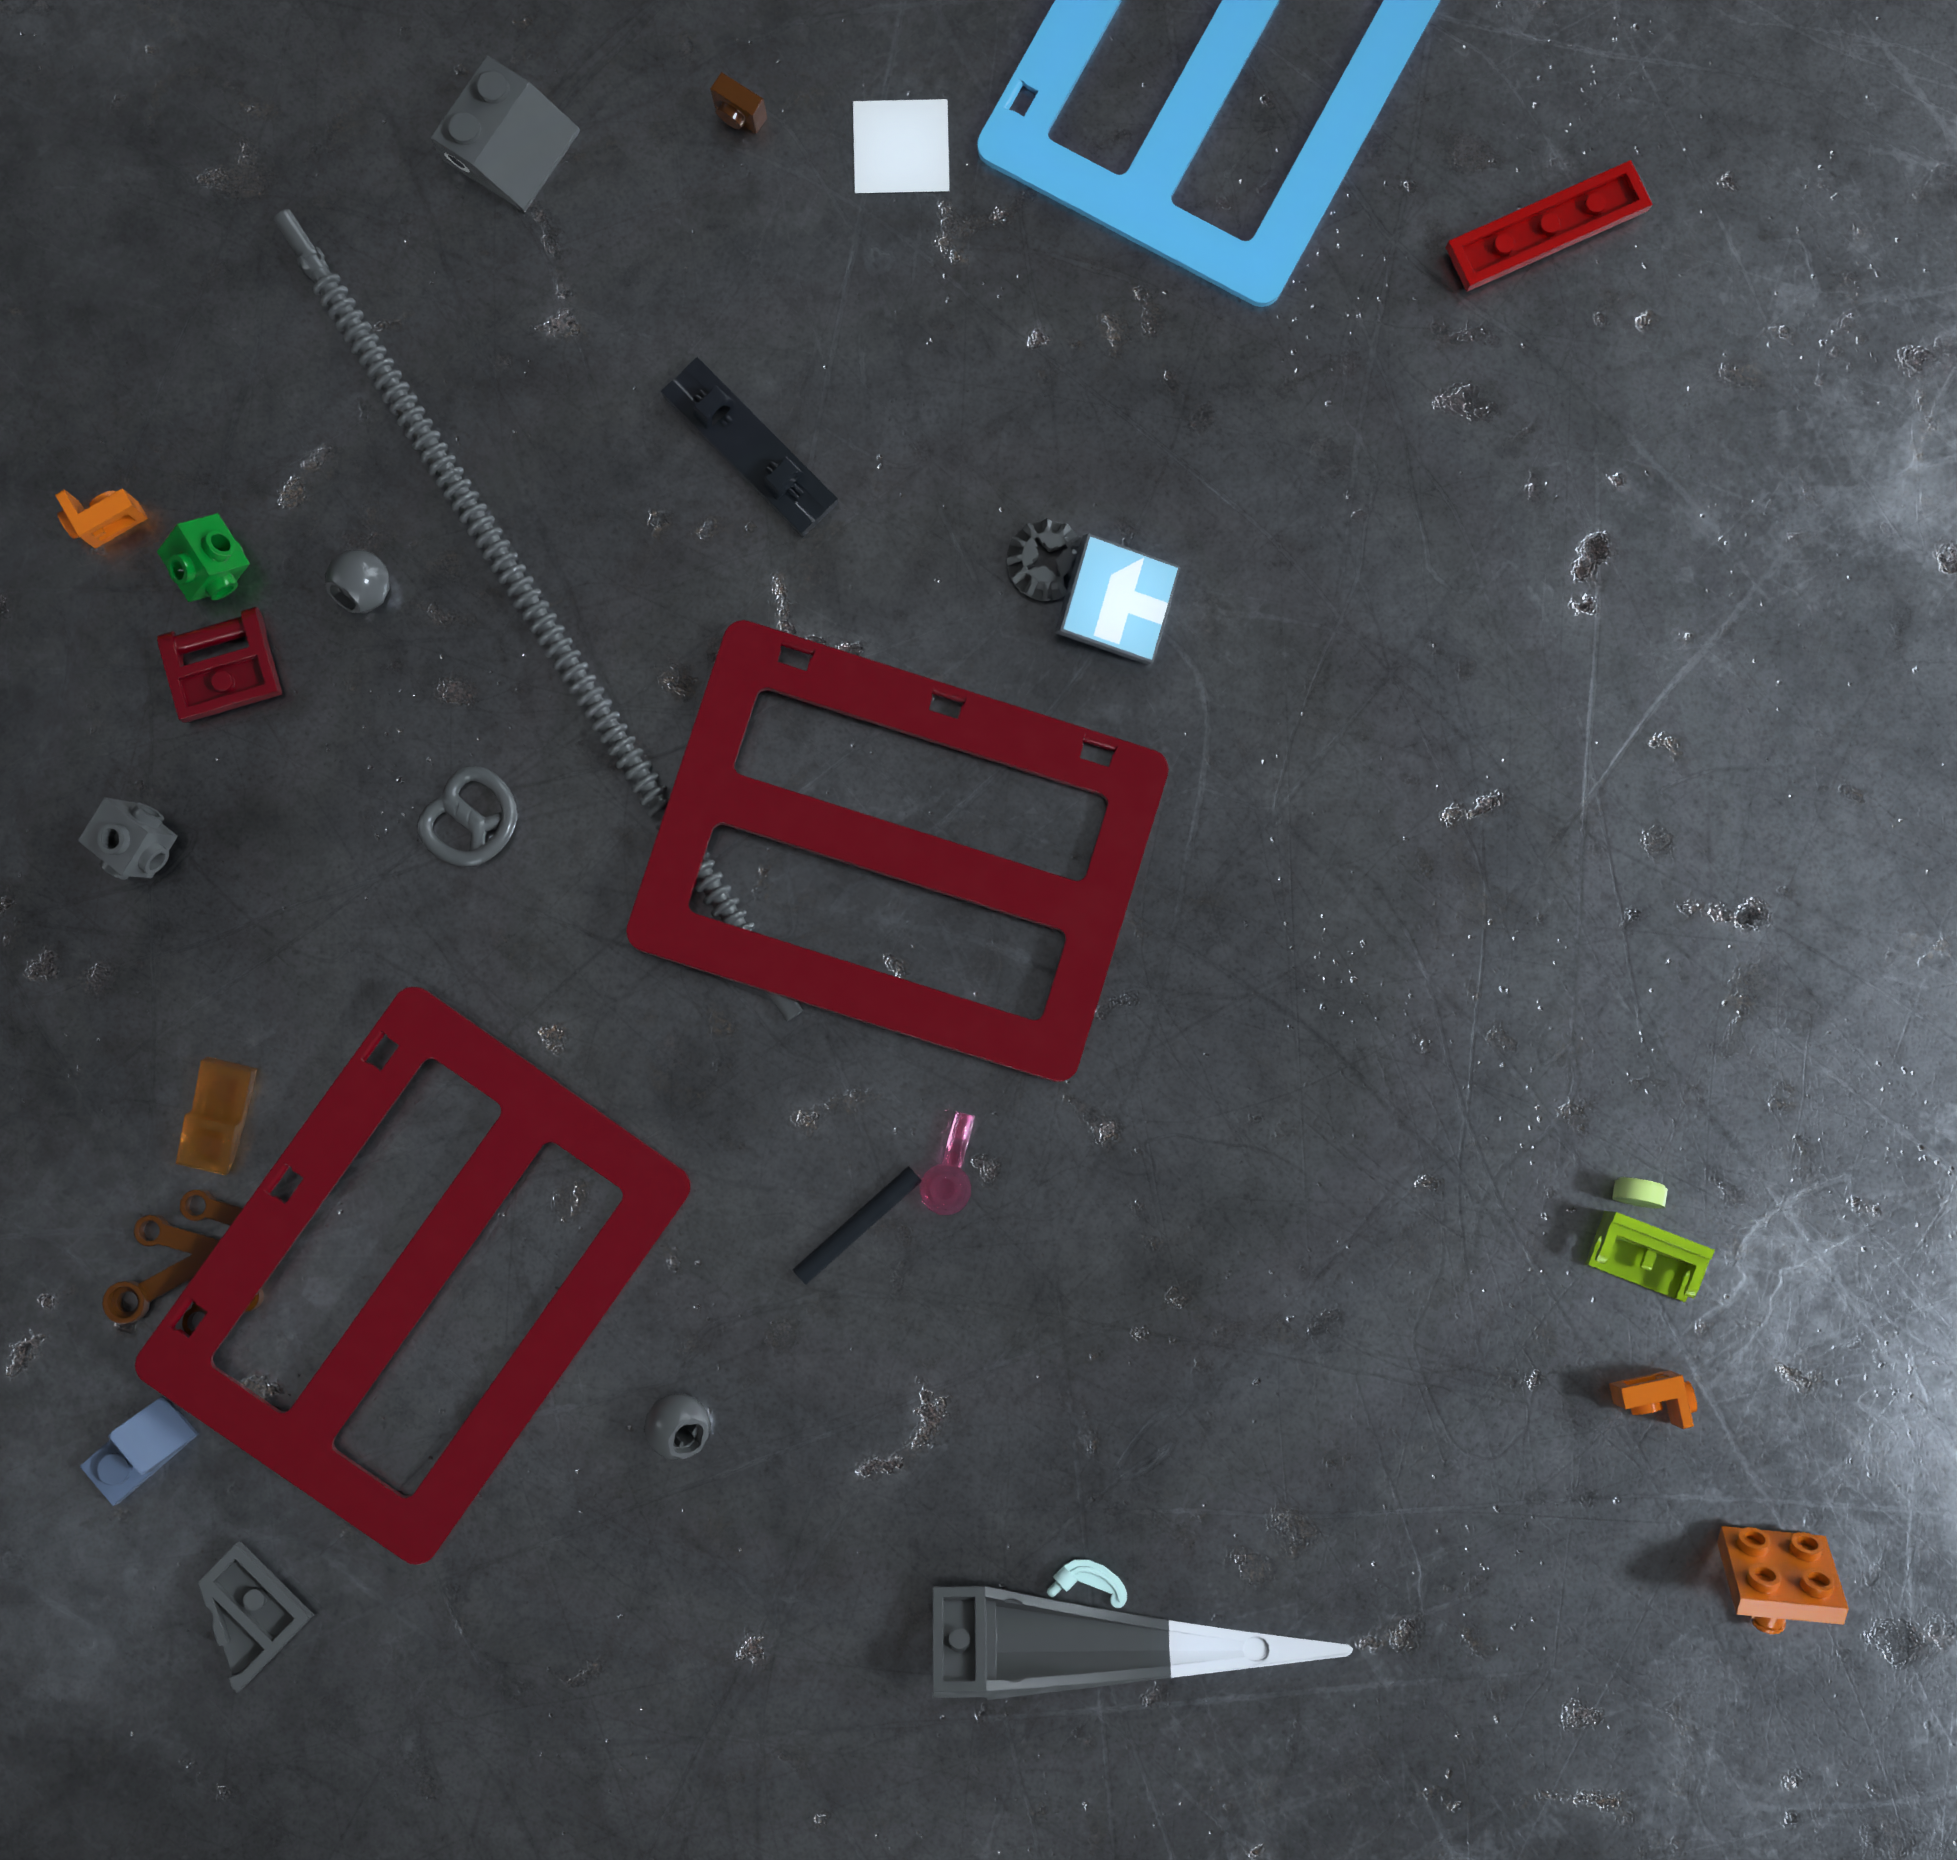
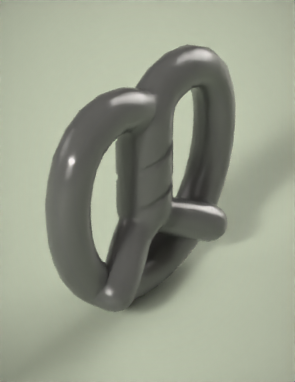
(470, 819)

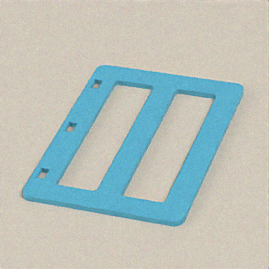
(1140, 200)

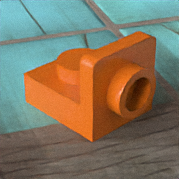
(104, 519)
(1647, 1392)

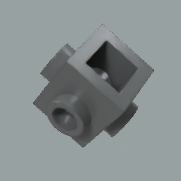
(128, 838)

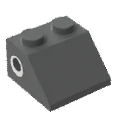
(504, 134)

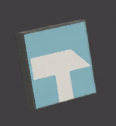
(1117, 599)

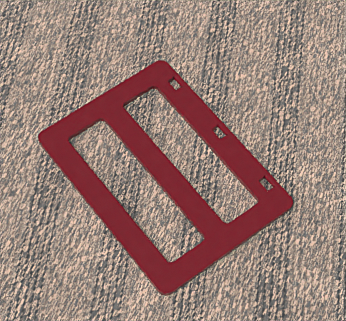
(714, 794)
(301, 1440)

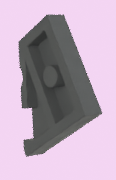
(250, 1612)

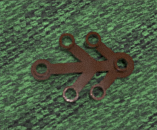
(177, 1238)

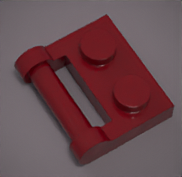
(222, 680)

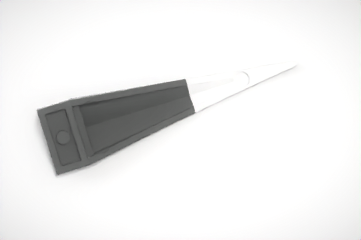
(1030, 1645)

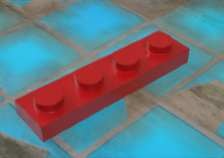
(1548, 225)

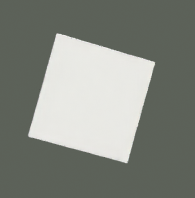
(901, 146)

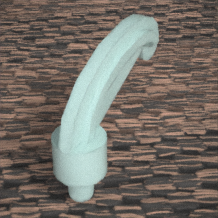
(1090, 1574)

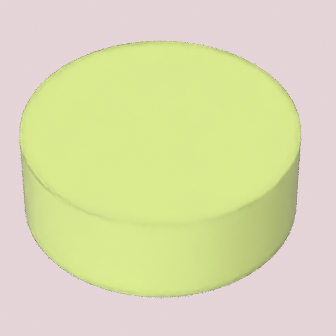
(1640, 1192)

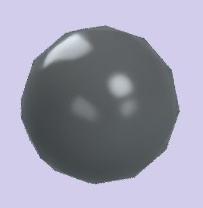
(357, 581)
(677, 1426)

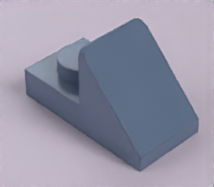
(138, 1449)

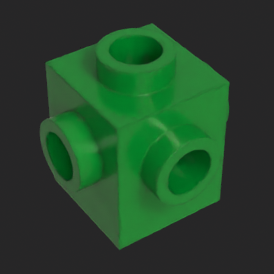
(203, 558)

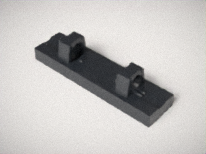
(750, 447)

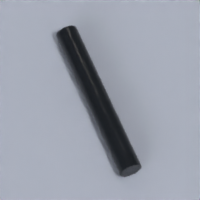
(857, 1225)

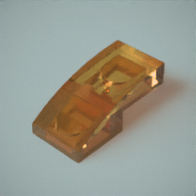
(217, 1116)

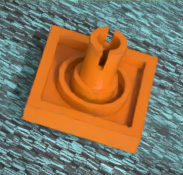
(1781, 1577)

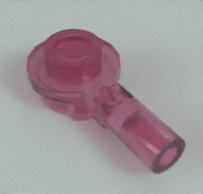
(946, 1186)

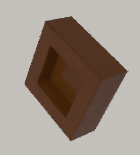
(738, 104)

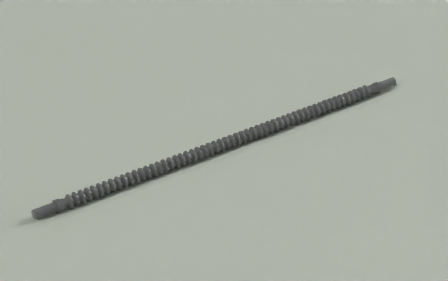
(403, 404)

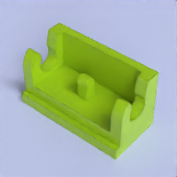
(1649, 1256)

